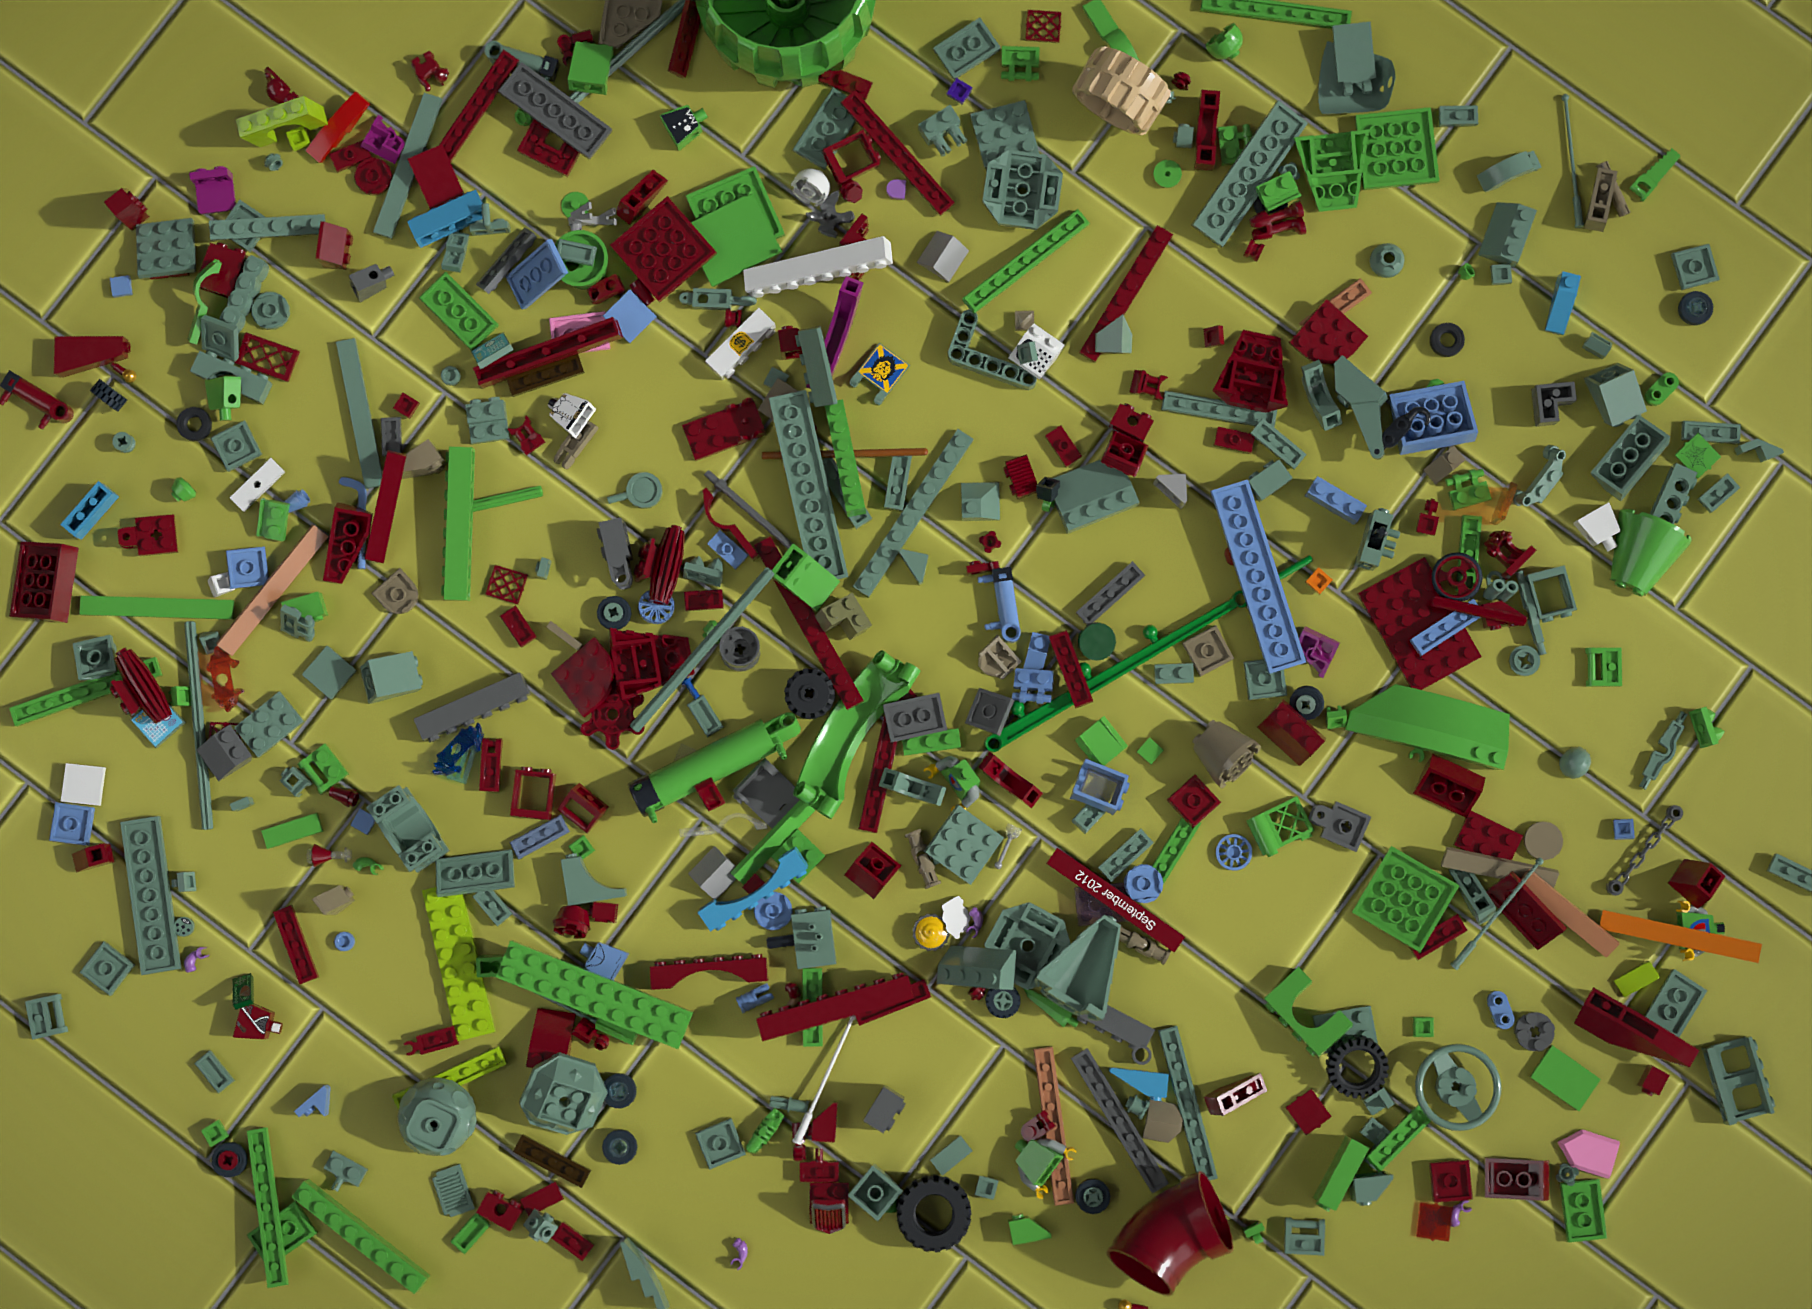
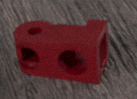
(606, 289)

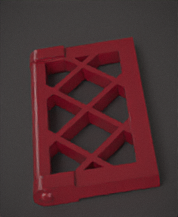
(271, 372)

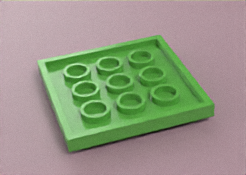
(1398, 148)
(730, 189)
(1405, 899)

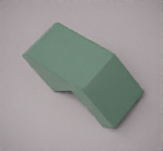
(1763, 449)

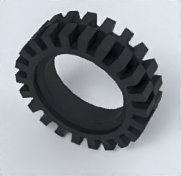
(1369, 1084)

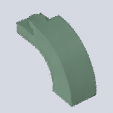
(1508, 170)
(912, 787)

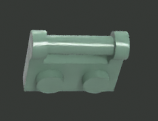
(40, 1018)
(1304, 1243)

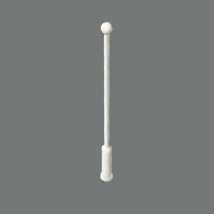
(808, 1115)

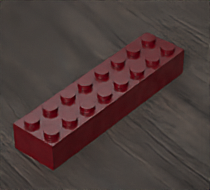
(834, 1008)

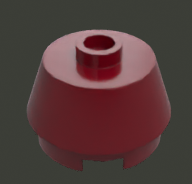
(572, 921)

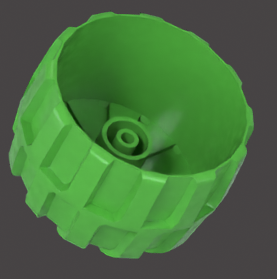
(786, 36)

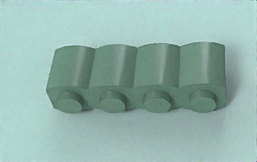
(246, 289)

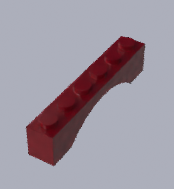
(667, 976)

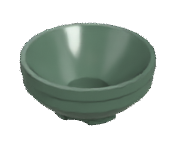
(1383, 268)

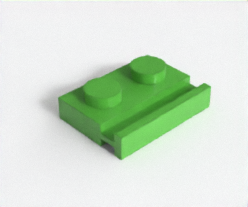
(1278, 191)
(273, 519)

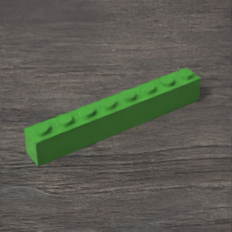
(458, 524)
(361, 1236)

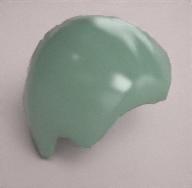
(1575, 762)

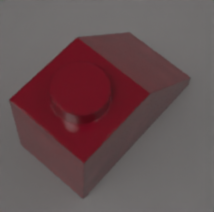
(825, 1125)

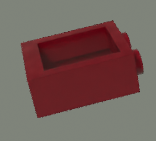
(834, 166)
(527, 771)

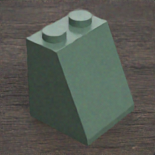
(1616, 394)
(391, 677)

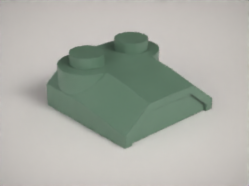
(95, 658)

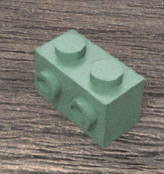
(1269, 480)

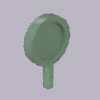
(642, 491)

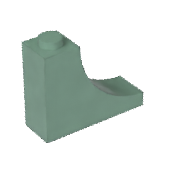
(581, 886)

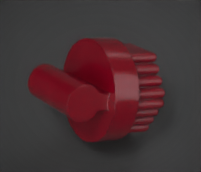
(851, 191)

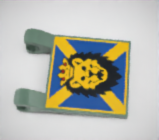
(882, 370)

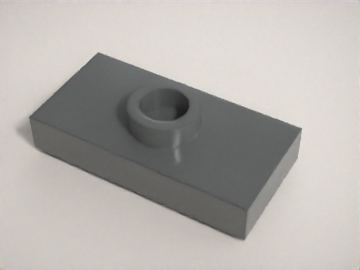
(391, 435)

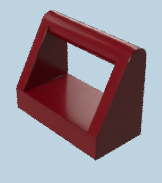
(587, 801)

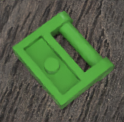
(1610, 667)
(328, 764)

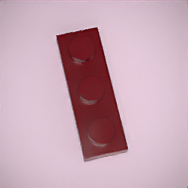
(1441, 935)

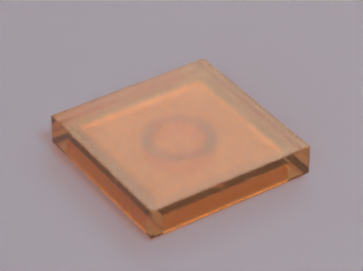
(1503, 503)

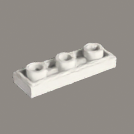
(248, 493)

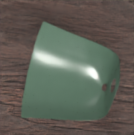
(1331, 94)

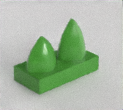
(1702, 723)

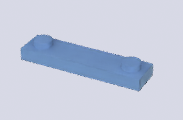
(1442, 630)

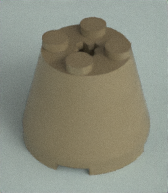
(1224, 752)

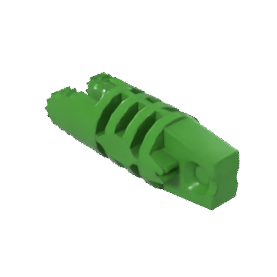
(765, 1131)

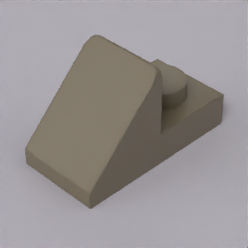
(1444, 465)

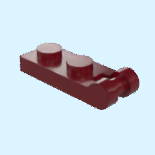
(490, 765)

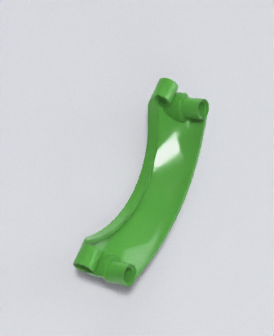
(829, 759)

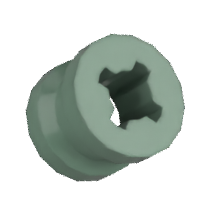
(127, 444)

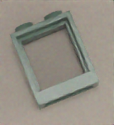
(1565, 587)

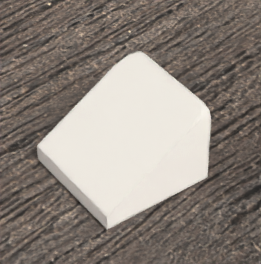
(219, 584)

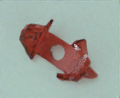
(220, 664)

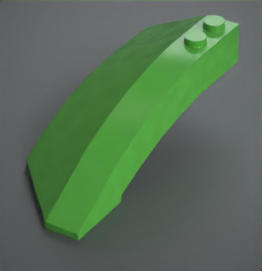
(1435, 725)

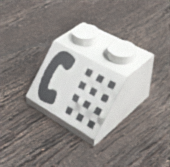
(1047, 349)

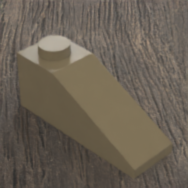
(1600, 200)
(334, 900)

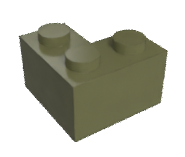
(846, 613)

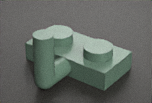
(485, 227)

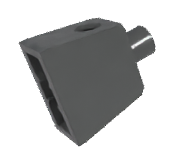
(369, 281)

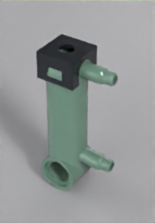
(544, 66)

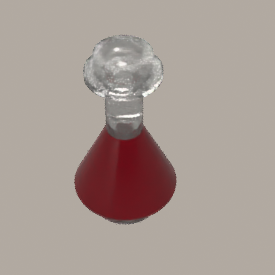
(318, 855)

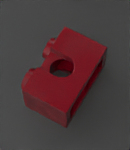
(1120, 423)
(488, 1209)

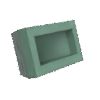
(916, 563)

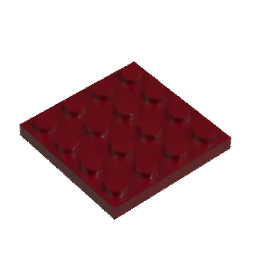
(663, 249)

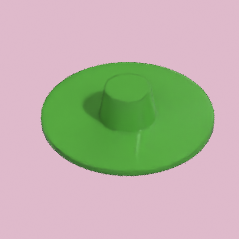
(1167, 173)
(572, 202)

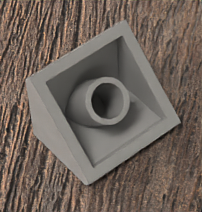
(943, 255)
(1173, 487)
(713, 873)

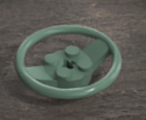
(1464, 1098)

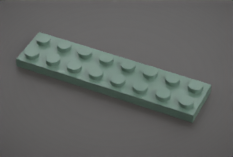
(1251, 168)
(150, 895)

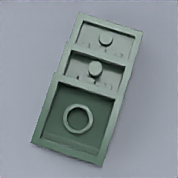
(641, 1269)

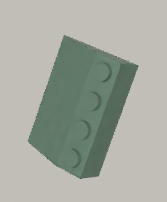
(1093, 495)

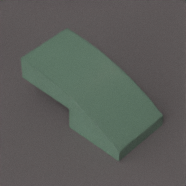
(455, 252)

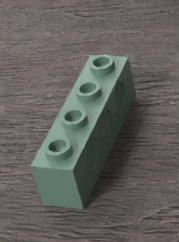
(1687, 480)

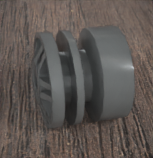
(742, 638)

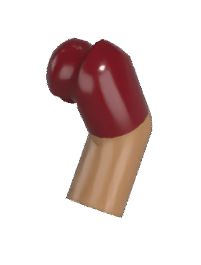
(794, 994)

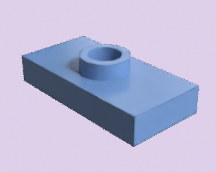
(727, 549)

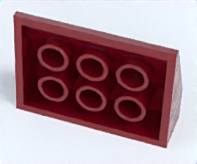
(44, 581)

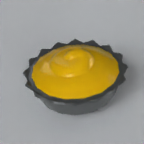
(930, 932)

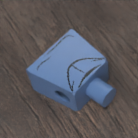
(604, 959)

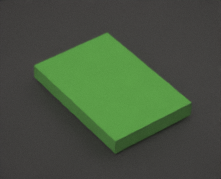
(1565, 1078)
(1583, 1210)
(295, 1229)

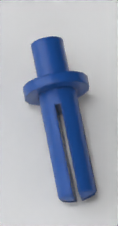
(687, 682)

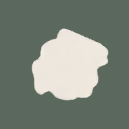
(955, 916)

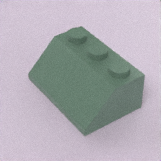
(1507, 233)

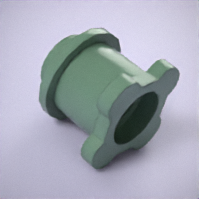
(1137, 1106)

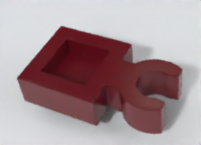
(977, 567)

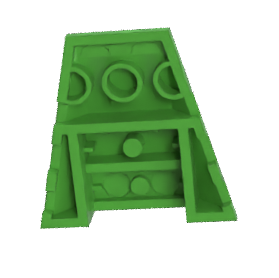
(1334, 167)

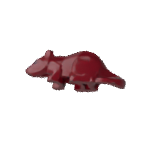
(277, 89)

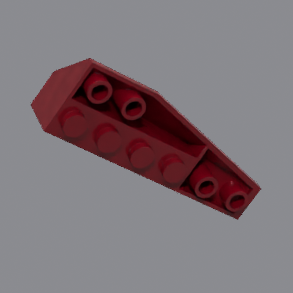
(1631, 1030)

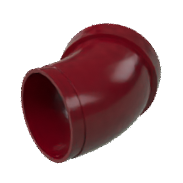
(1172, 1235)

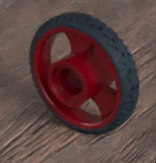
(1467, 563)

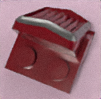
(829, 1206)

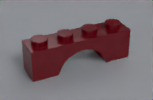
(1206, 130)

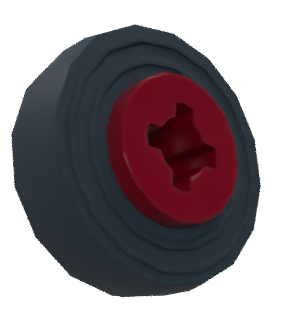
(236, 1156)

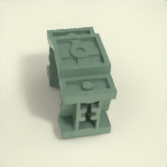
(408, 829)

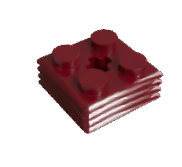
(1124, 454)

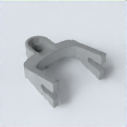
(580, 218)

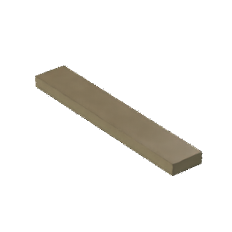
(1492, 866)

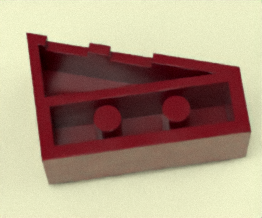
(127, 208)

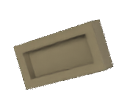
(563, 635)

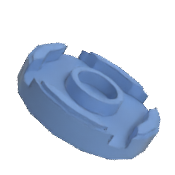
(1143, 883)
(773, 912)

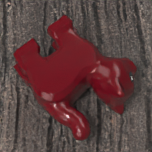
(429, 69)

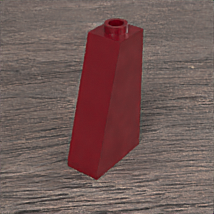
(85, 353)

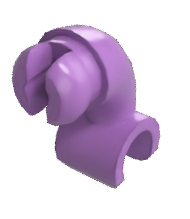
(978, 920)
(189, 962)
(1455, 1213)
(742, 1249)

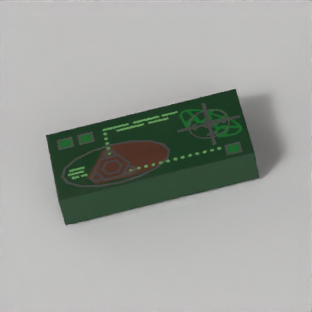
(243, 991)

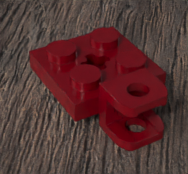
(141, 535)

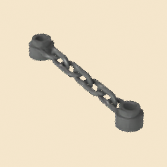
(1669, 815)

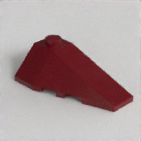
(347, 535)

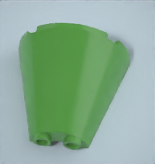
(1645, 550)

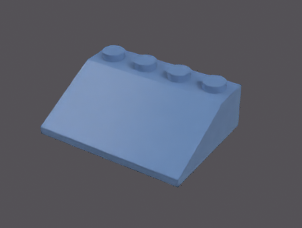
(1450, 421)

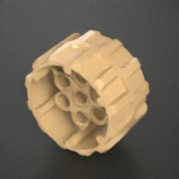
(1121, 90)

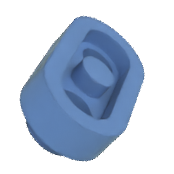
(1500, 1010)

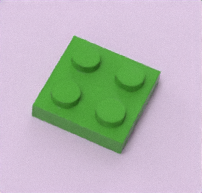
(807, 849)

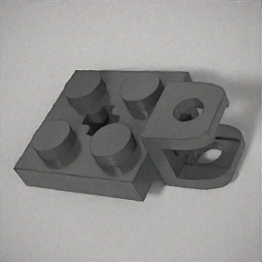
(1331, 823)

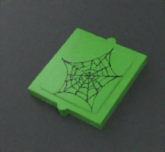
(1697, 455)

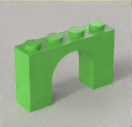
(1317, 1039)

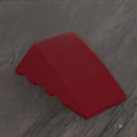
(1254, 374)
(645, 660)

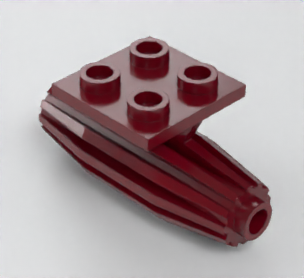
(661, 564)
(138, 688)

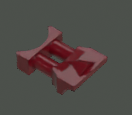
(1140, 381)
(532, 442)

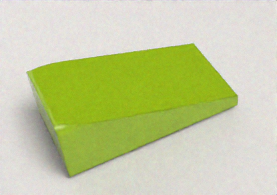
(1636, 978)

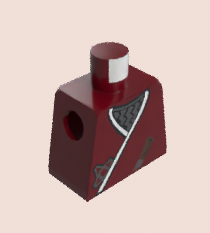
(256, 1023)

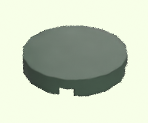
(270, 310)

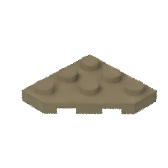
(626, 19)

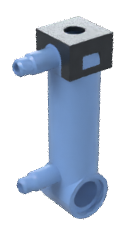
(1006, 602)

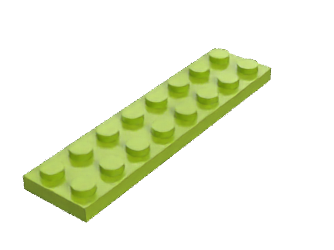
(457, 964)

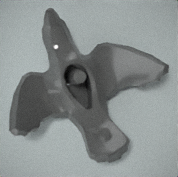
(829, 217)

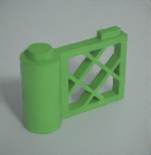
(1266, 834)

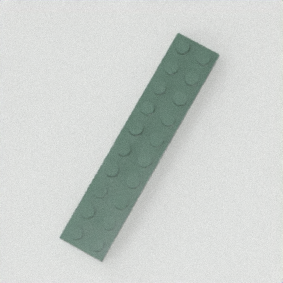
(808, 481)

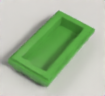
(470, 1233)

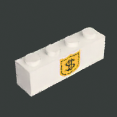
(741, 344)

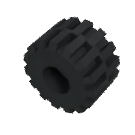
(809, 707)

